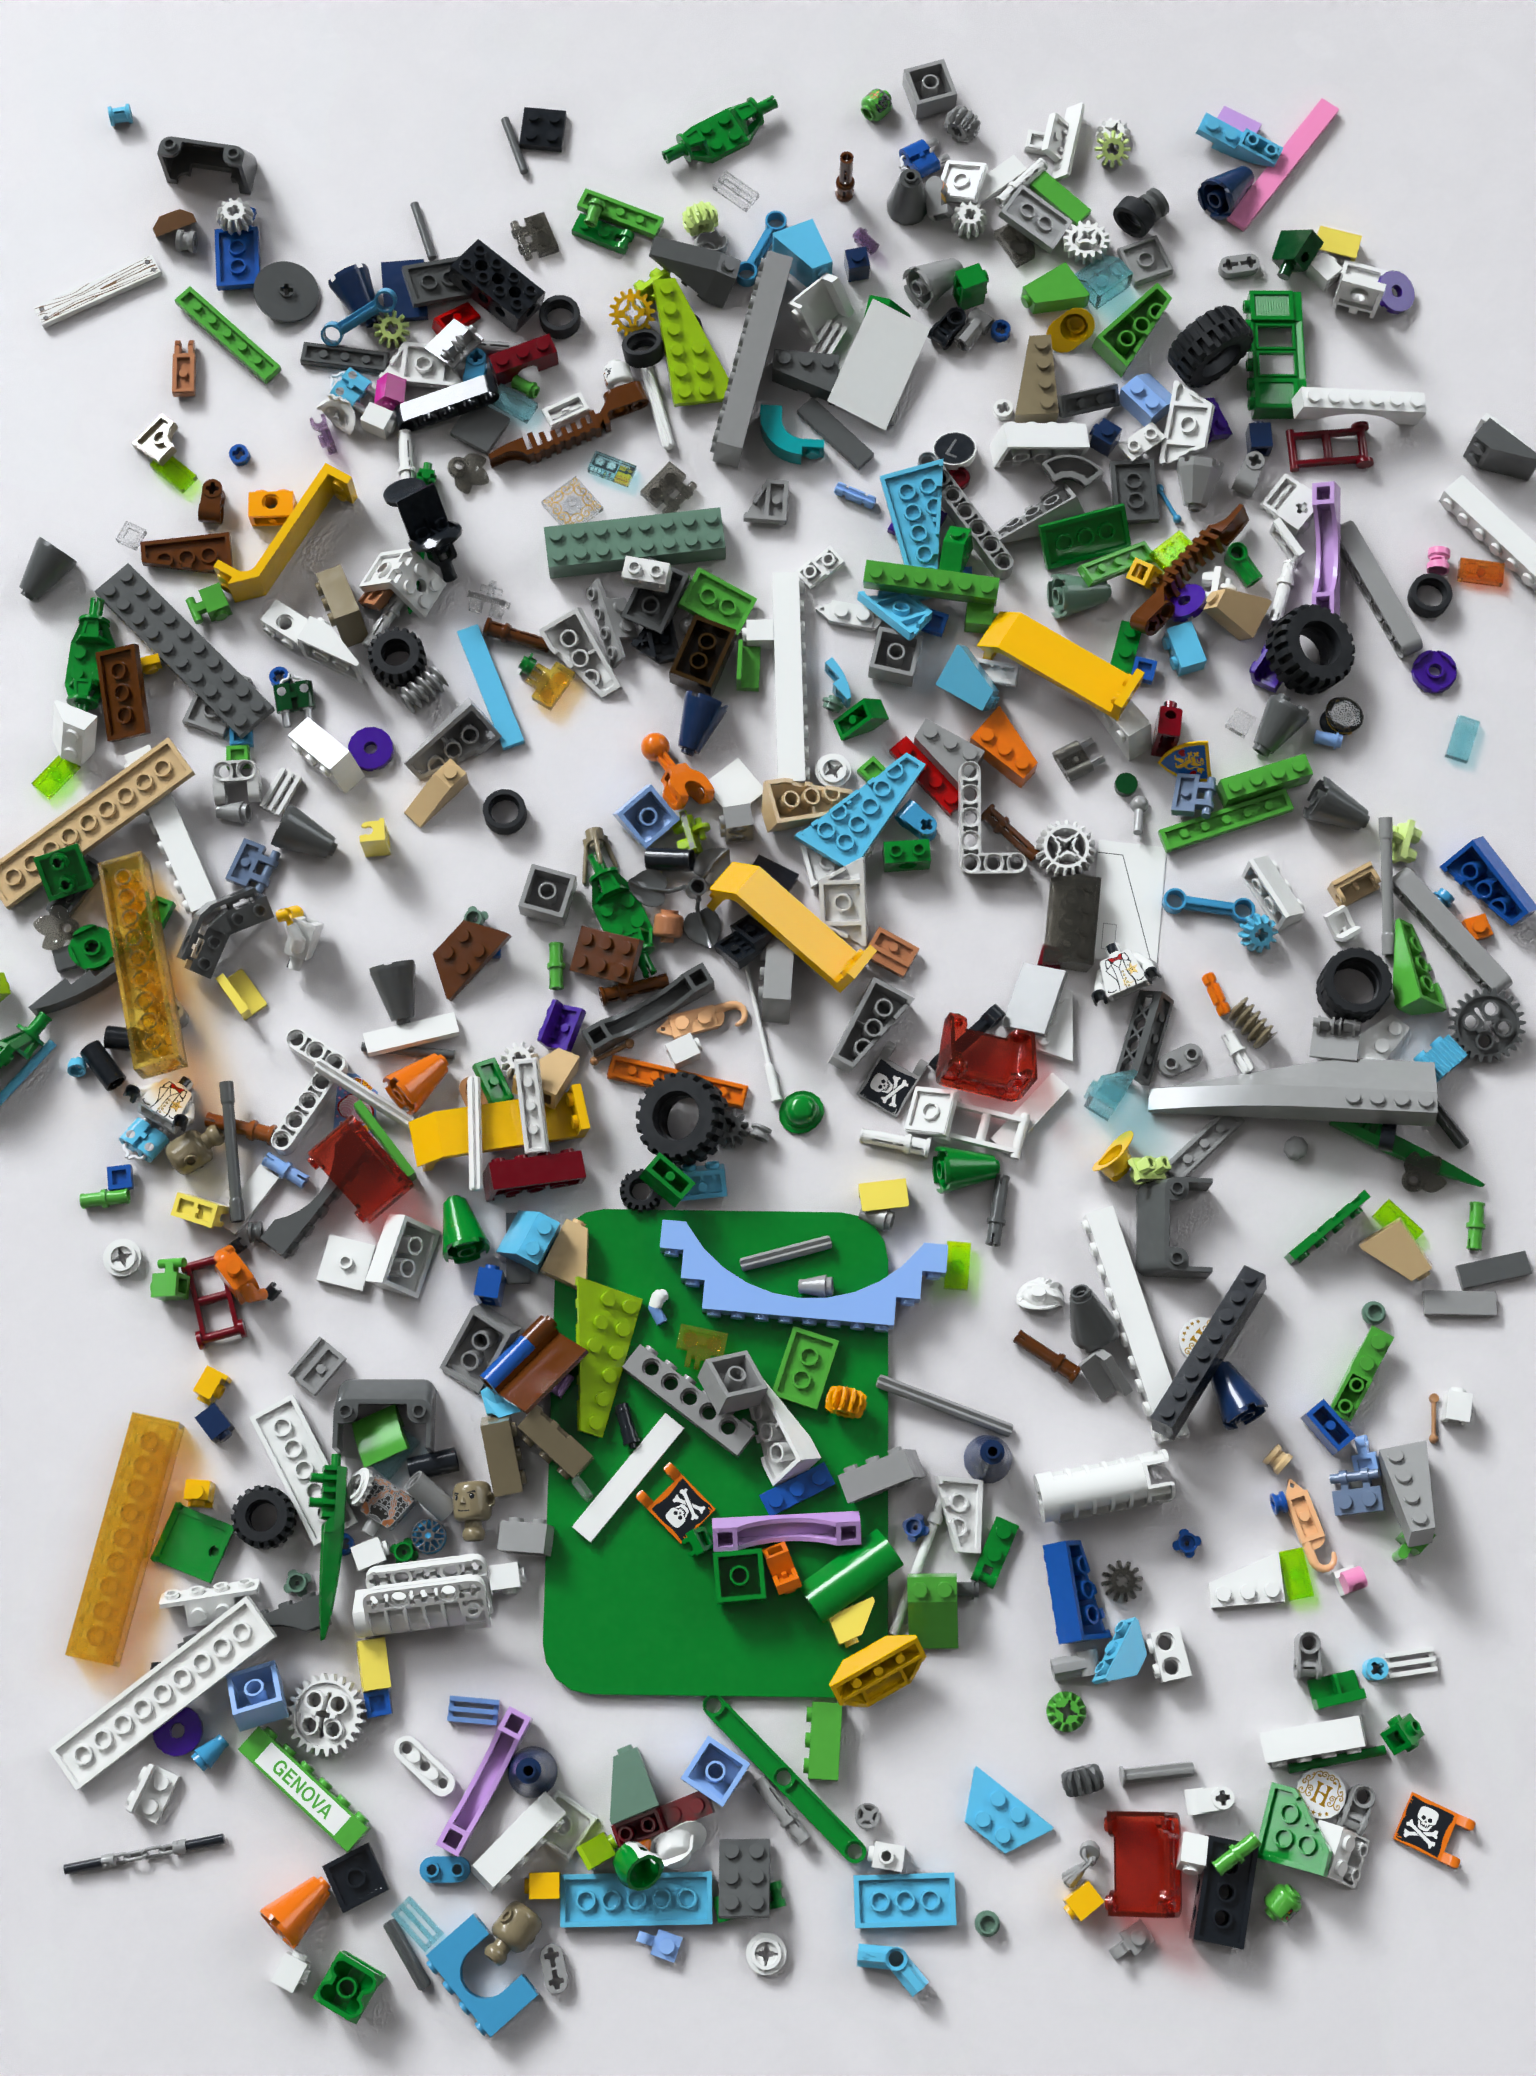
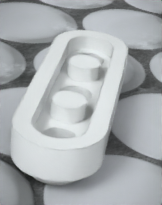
(416, 1758)

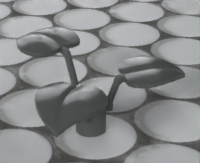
(700, 926)

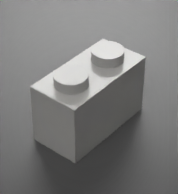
(525, 1537)

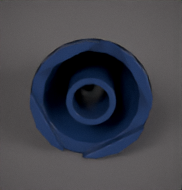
(1225, 191)
(354, 290)
(698, 721)
(1236, 1397)
(981, 1464)
(543, 1774)

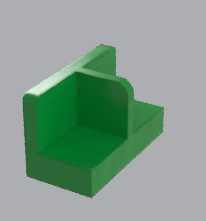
(1335, 1689)

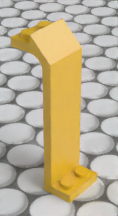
(260, 579)
(1060, 662)
(790, 923)
(446, 1131)

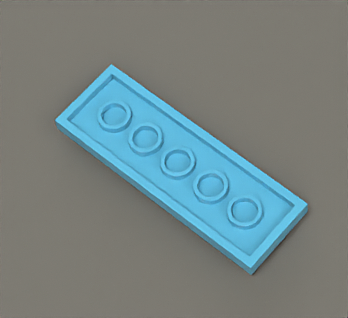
(605, 1901)

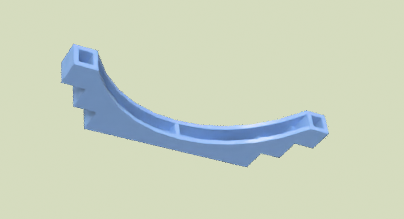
(732, 1296)

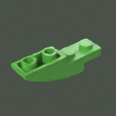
(1360, 1373)

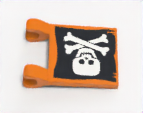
(679, 1506)
(1429, 1827)

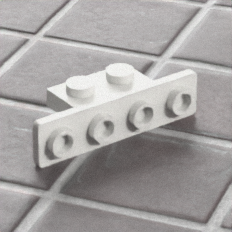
(1062, 138)
(208, 1603)

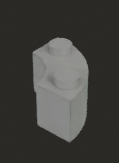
(1071, 468)

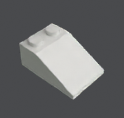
(325, 647)

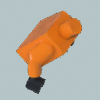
(239, 1277)

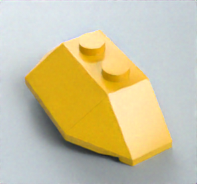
(877, 1670)

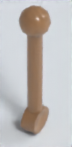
(629, 1043)
(1433, 1398)

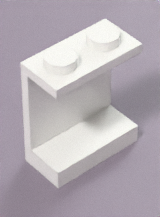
(819, 303)

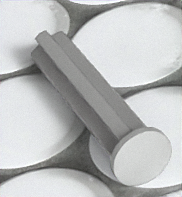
(1156, 1772)

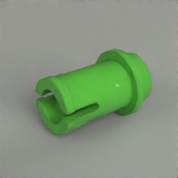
(595, 208)
(526, 387)

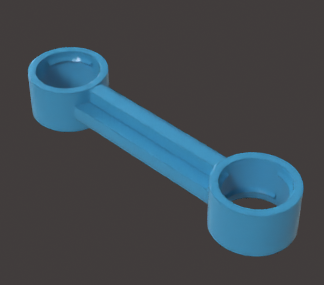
(760, 249)
(358, 317)
(1207, 905)

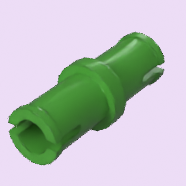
(556, 966)
(105, 1198)
(1475, 1226)
(1236, 1853)

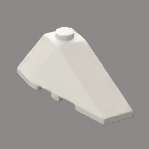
(783, 1440)

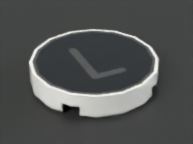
(956, 449)

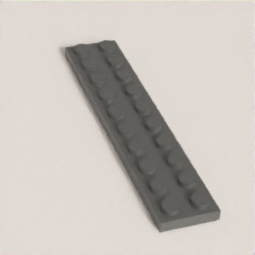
(185, 651)

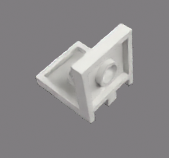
(1359, 288)
(400, 572)

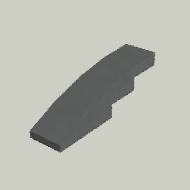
(67, 994)

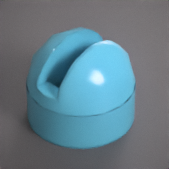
(73, 1069)

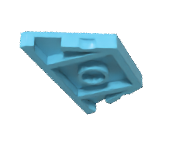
(899, 611)
(1001, 1815)

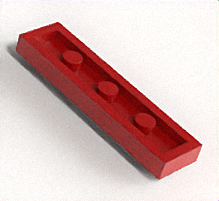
(930, 779)

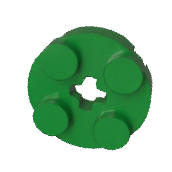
(80, 943)

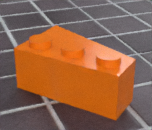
(1005, 748)

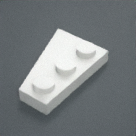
(1060, 1034)
(1250, 1585)

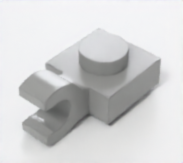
(1135, 1938)

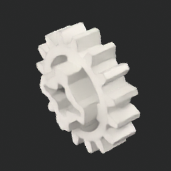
(1086, 242)

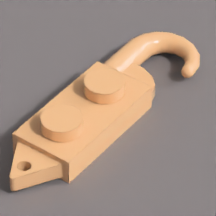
(701, 1019)
(1307, 1525)

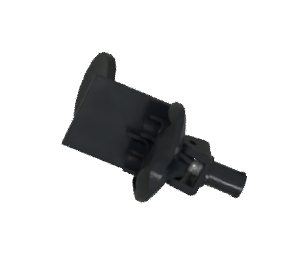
(426, 522)

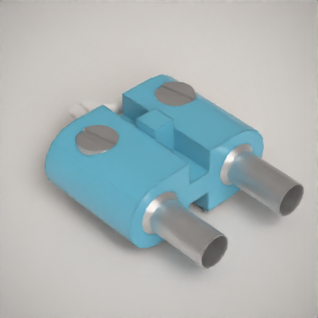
(352, 388)
(144, 1140)

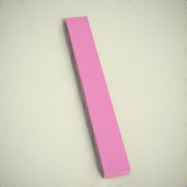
(1290, 156)

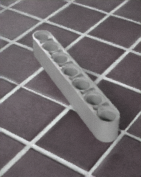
(974, 522)
(1378, 591)
(1449, 932)

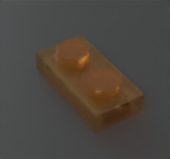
(1480, 572)

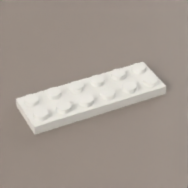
(295, 1456)

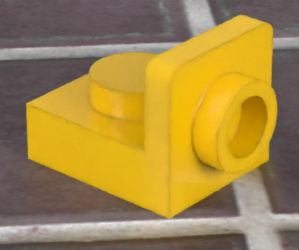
(151, 664)

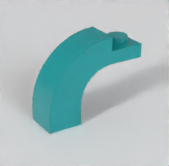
(781, 442)

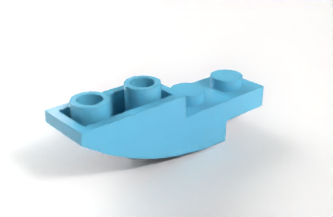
(1240, 145)

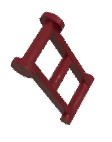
(1358, 428)
(202, 1336)

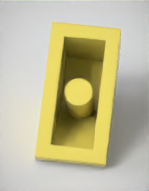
(850, 1622)

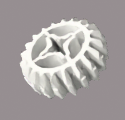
(1072, 856)

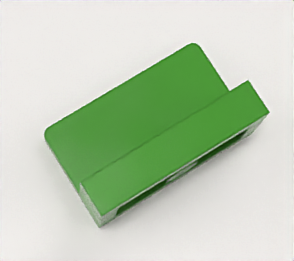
(748, 667)

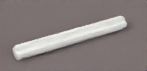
(657, 408)
(363, 1093)
(475, 1133)

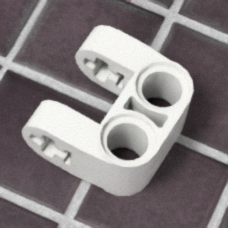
(220, 788)

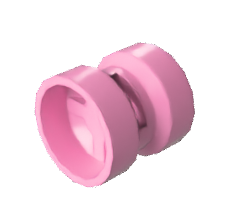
(1438, 560)

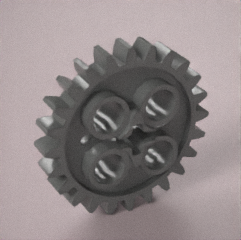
(1504, 1013)

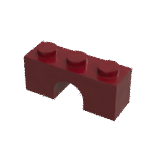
(536, 352)

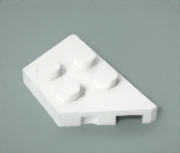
(421, 367)
(1186, 425)
(844, 901)

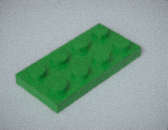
(1084, 536)

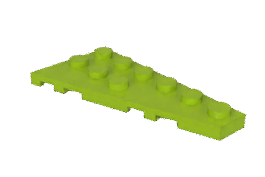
(690, 359)
(605, 1330)

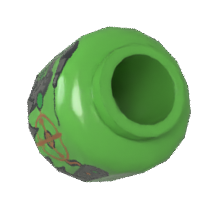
(876, 104)

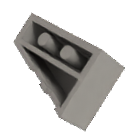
(880, 1474)

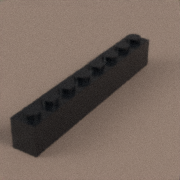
(1208, 1353)

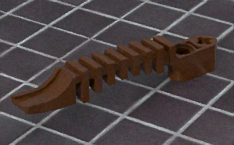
(617, 403)
(1158, 609)

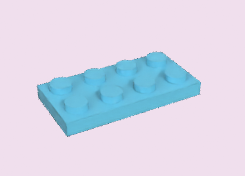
(904, 1900)

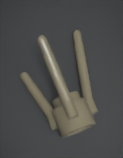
(595, 840)

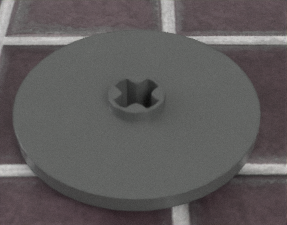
(301, 287)

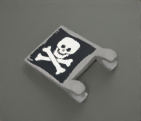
(890, 1084)

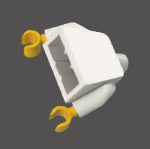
(302, 935)

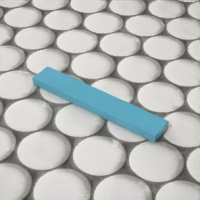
(490, 686)

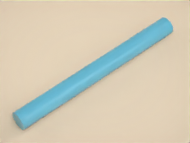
(26, 1070)

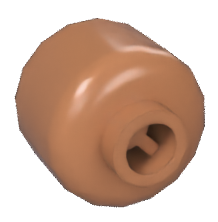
(668, 925)

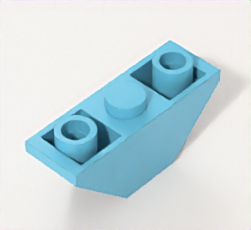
(1123, 1654)

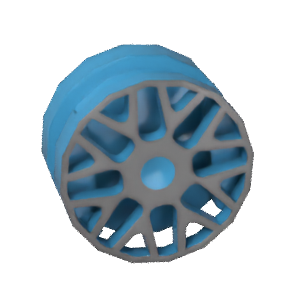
(429, 1536)

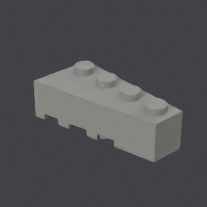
(872, 1018)

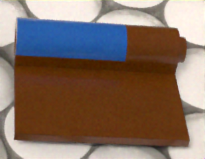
(533, 1364)

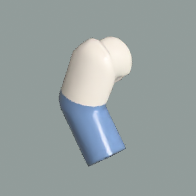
(655, 1306)

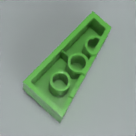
(1127, 334)

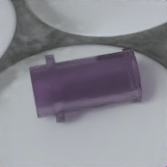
(864, 239)

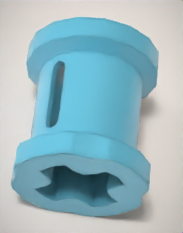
(120, 114)
(1382, 1671)

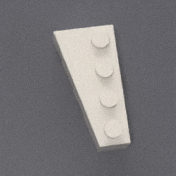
(517, 1842)

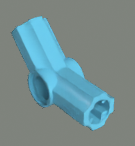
(878, 1957)

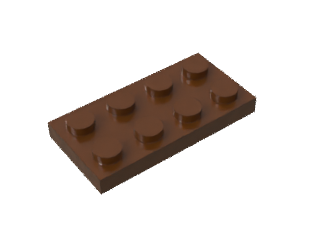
(123, 693)

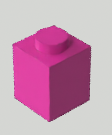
(390, 391)

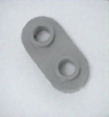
(1180, 1059)

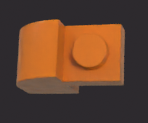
(781, 1568)

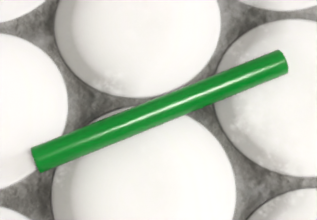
(1339, 1759)

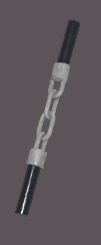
(110, 1860)

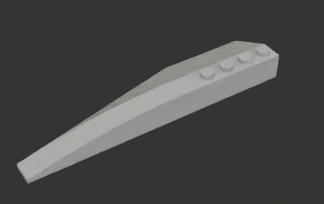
(1314, 1091)

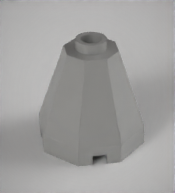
(1198, 480)

